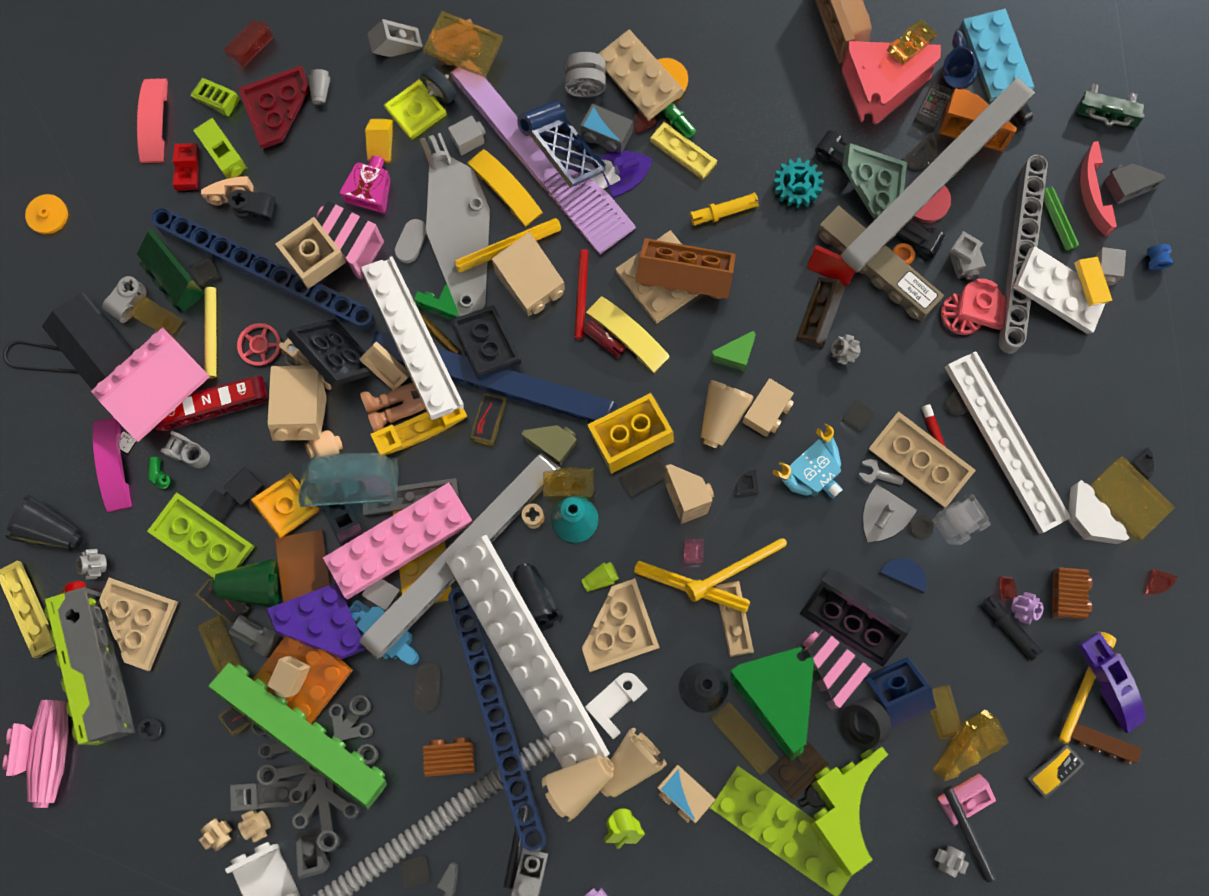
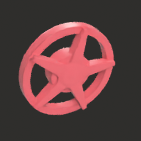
(259, 344)

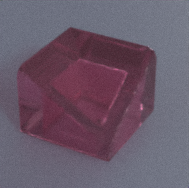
(693, 552)

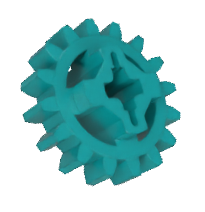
(797, 173)

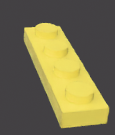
(26, 609)

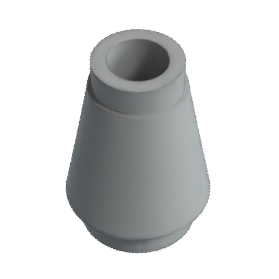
(319, 85)

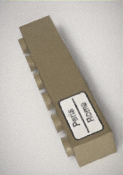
(884, 269)

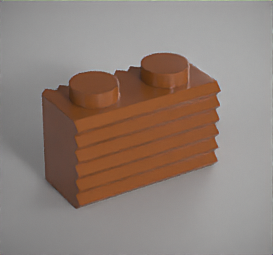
(1071, 594)
(449, 758)

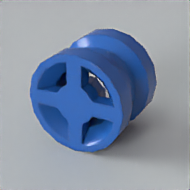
(1159, 256)

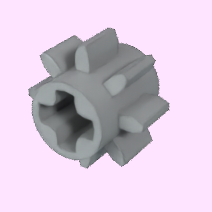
(845, 349)
(91, 564)
(951, 861)

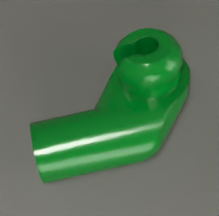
(155, 475)

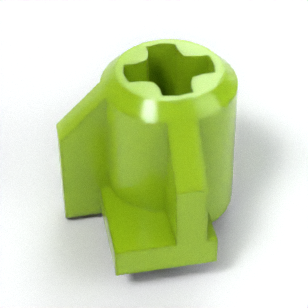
(623, 828)

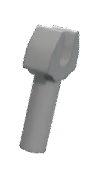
(878, 474)

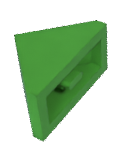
(735, 353)

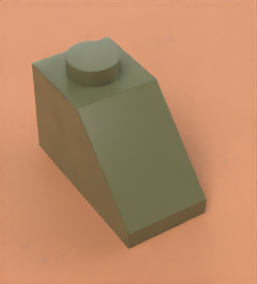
(552, 441)

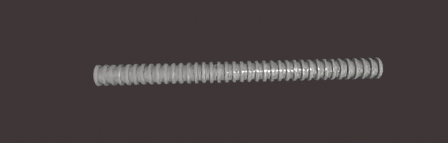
(433, 824)

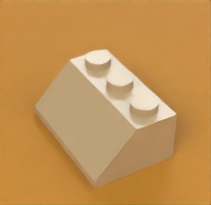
(688, 493)

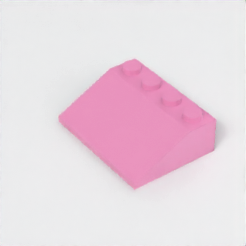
(150, 384)

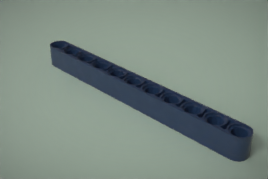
(255, 262)
(517, 386)
(504, 726)

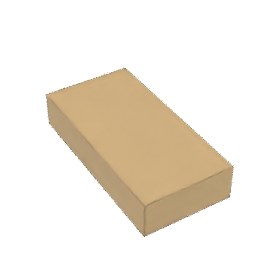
(384, 366)

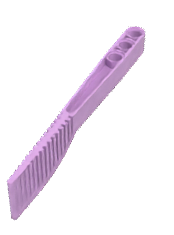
(585, 204)

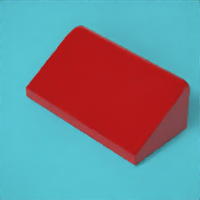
(830, 265)

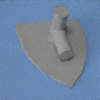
(885, 515)

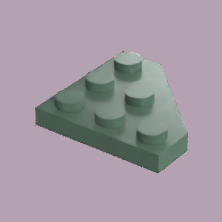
(874, 176)

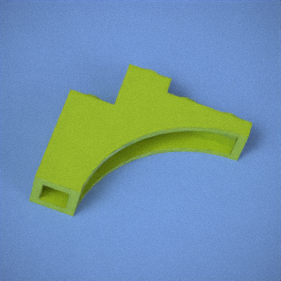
(840, 824)

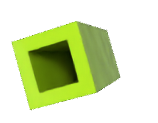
(220, 149)

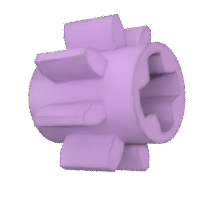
(1027, 608)

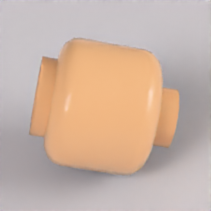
(326, 445)

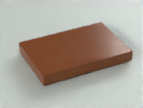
(302, 563)

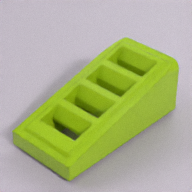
(226, 107)

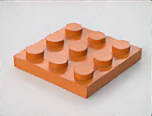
(321, 683)

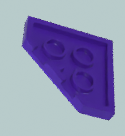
(319, 622)

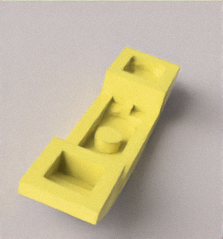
(629, 333)

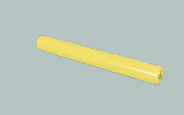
(210, 354)

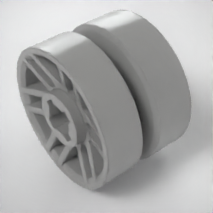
(585, 74)

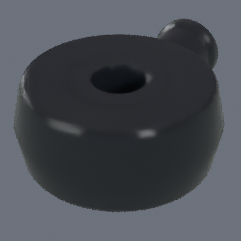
(810, 798)

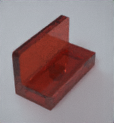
(249, 42)

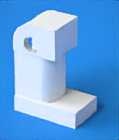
(613, 699)

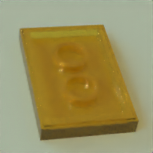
(463, 44)
(1131, 498)

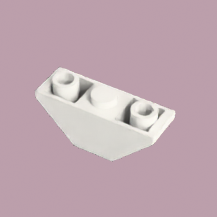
(1093, 517)

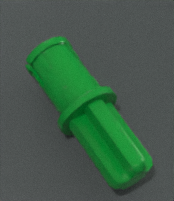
(679, 121)

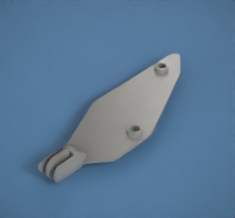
(456, 223)

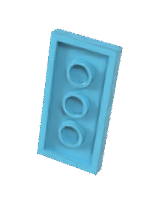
(996, 51)

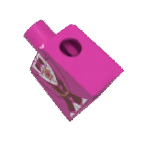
(367, 185)

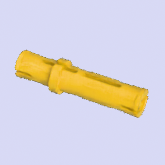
(714, 212)

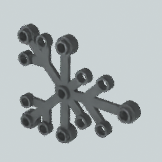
(322, 794)

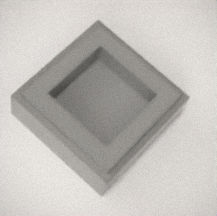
(966, 247)

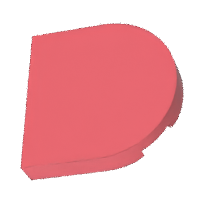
(982, 304)

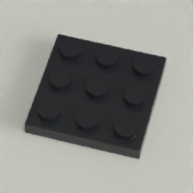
(330, 351)

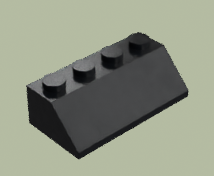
(857, 616)

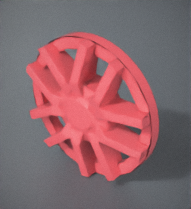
(954, 308)

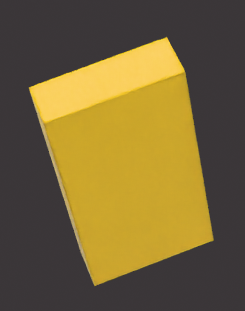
(1093, 281)

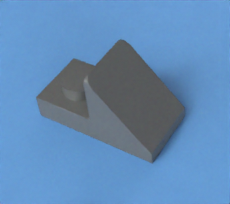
(310, 857)

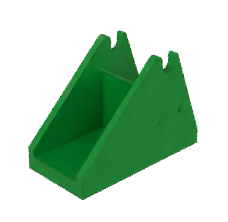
(779, 695)

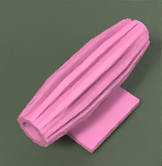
(40, 752)

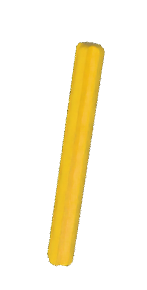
(487, 253)
(678, 581)

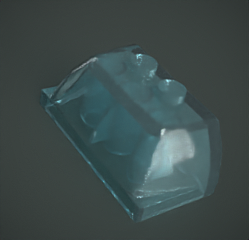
(348, 479)

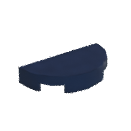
(906, 572)

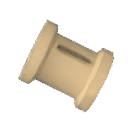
(527, 512)

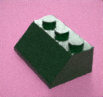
(168, 272)

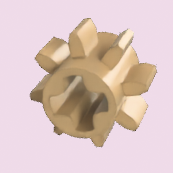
(254, 825)
(215, 834)

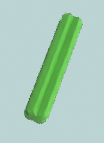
(1060, 219)

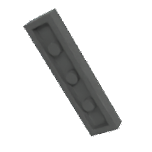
(406, 496)

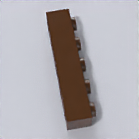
(1104, 743)

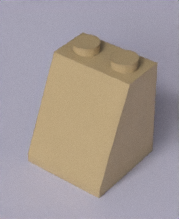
(528, 274)
(296, 403)

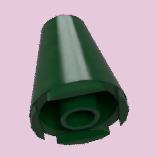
(249, 584)

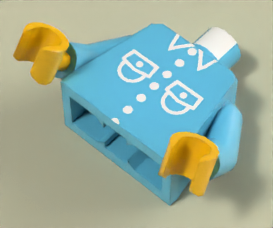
(814, 468)

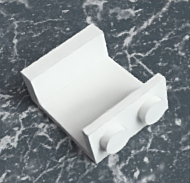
(263, 873)

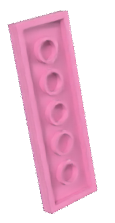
(397, 541)

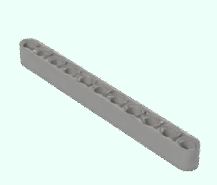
(937, 175)
(438, 576)

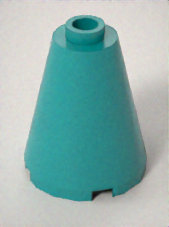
(576, 526)

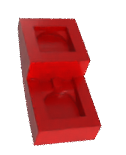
(186, 166)

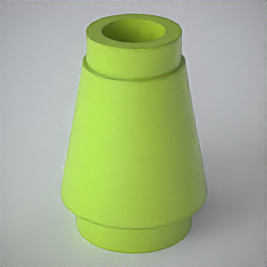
(600, 577)

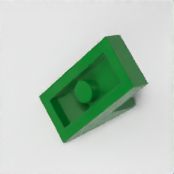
(443, 306)

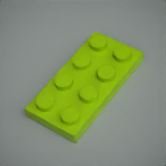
(199, 537)

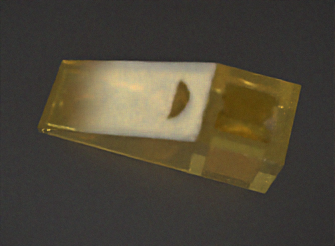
(972, 743)

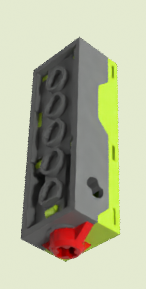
(88, 665)

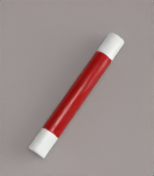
(932, 423)

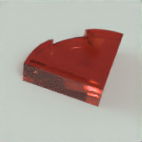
(642, 123)
(1159, 582)
(1008, 588)

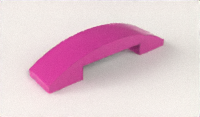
(109, 465)

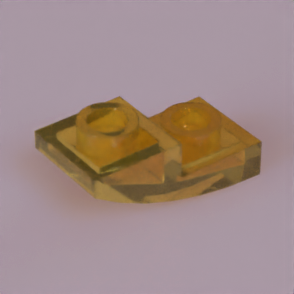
(155, 316)

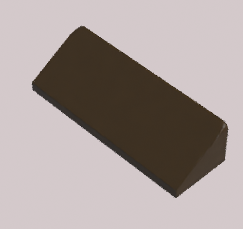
(821, 311)

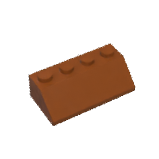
(685, 268)

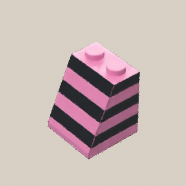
(352, 234)
(834, 669)

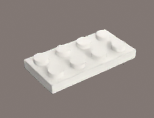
(1057, 290)

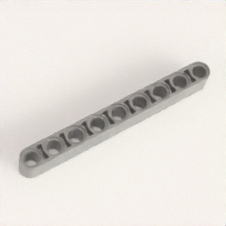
(1021, 241)

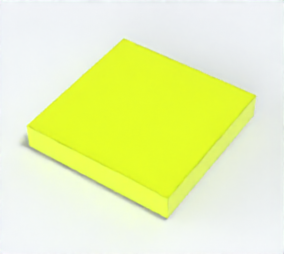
(415, 109)

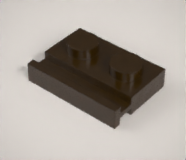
(799, 773)

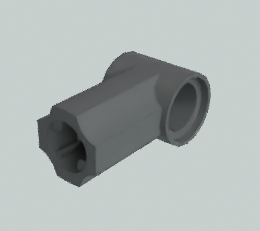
(260, 639)

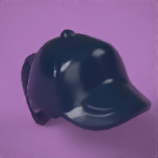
(960, 64)

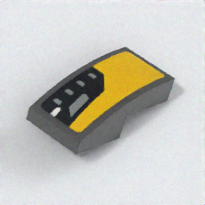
(1056, 770)

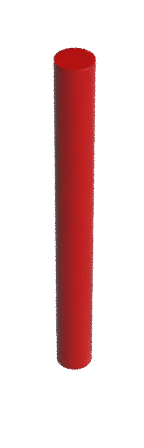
(581, 294)

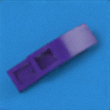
(1116, 681)

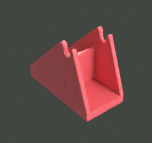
(880, 81)

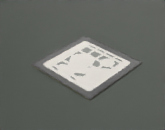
(127, 442)

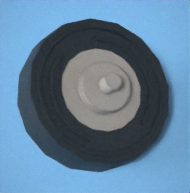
(438, 84)

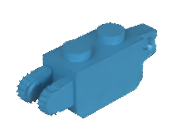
(368, 616)

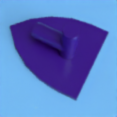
(630, 168)

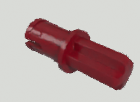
(604, 339)

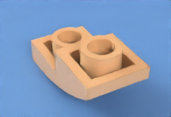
(218, 192)

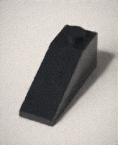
(342, 522)

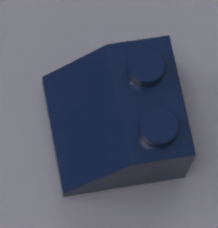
(901, 691)

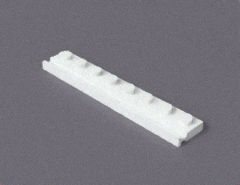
(412, 338)
(1007, 442)

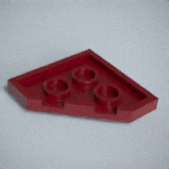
(274, 104)

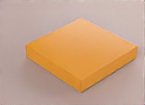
(281, 506)

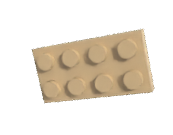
(640, 75)
(921, 459)

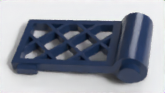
(546, 121)

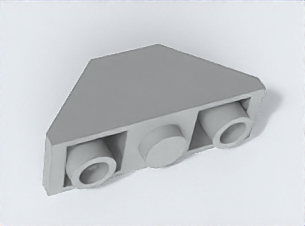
(530, 873)

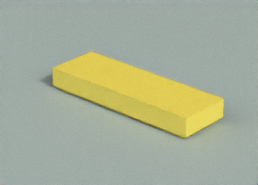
(683, 150)

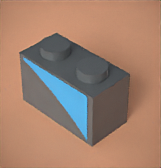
(606, 129)

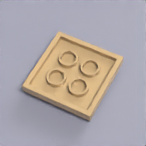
(655, 300)

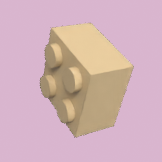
(311, 252)

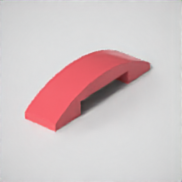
(150, 120)
(1101, 215)

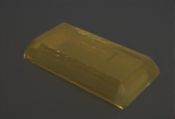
(945, 713)

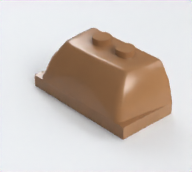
(844, 23)

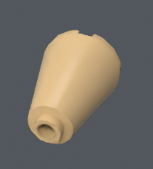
(723, 412)
(632, 763)
(577, 785)

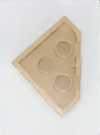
(136, 621)
(620, 629)

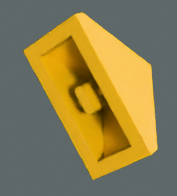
(379, 138)

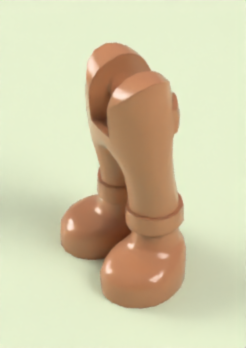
(401, 394)

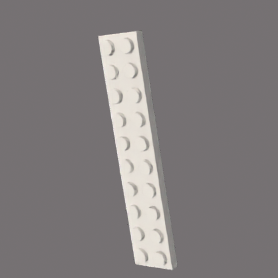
(525, 653)

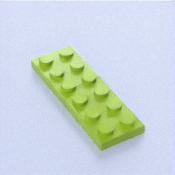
(779, 828)

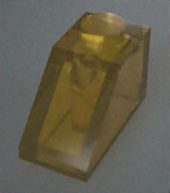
(569, 482)

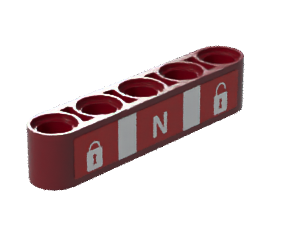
(216, 402)

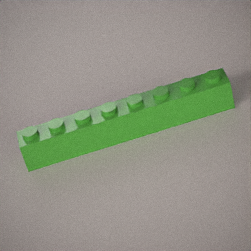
(298, 735)

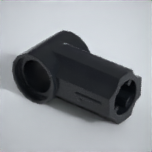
(831, 147)
(925, 239)

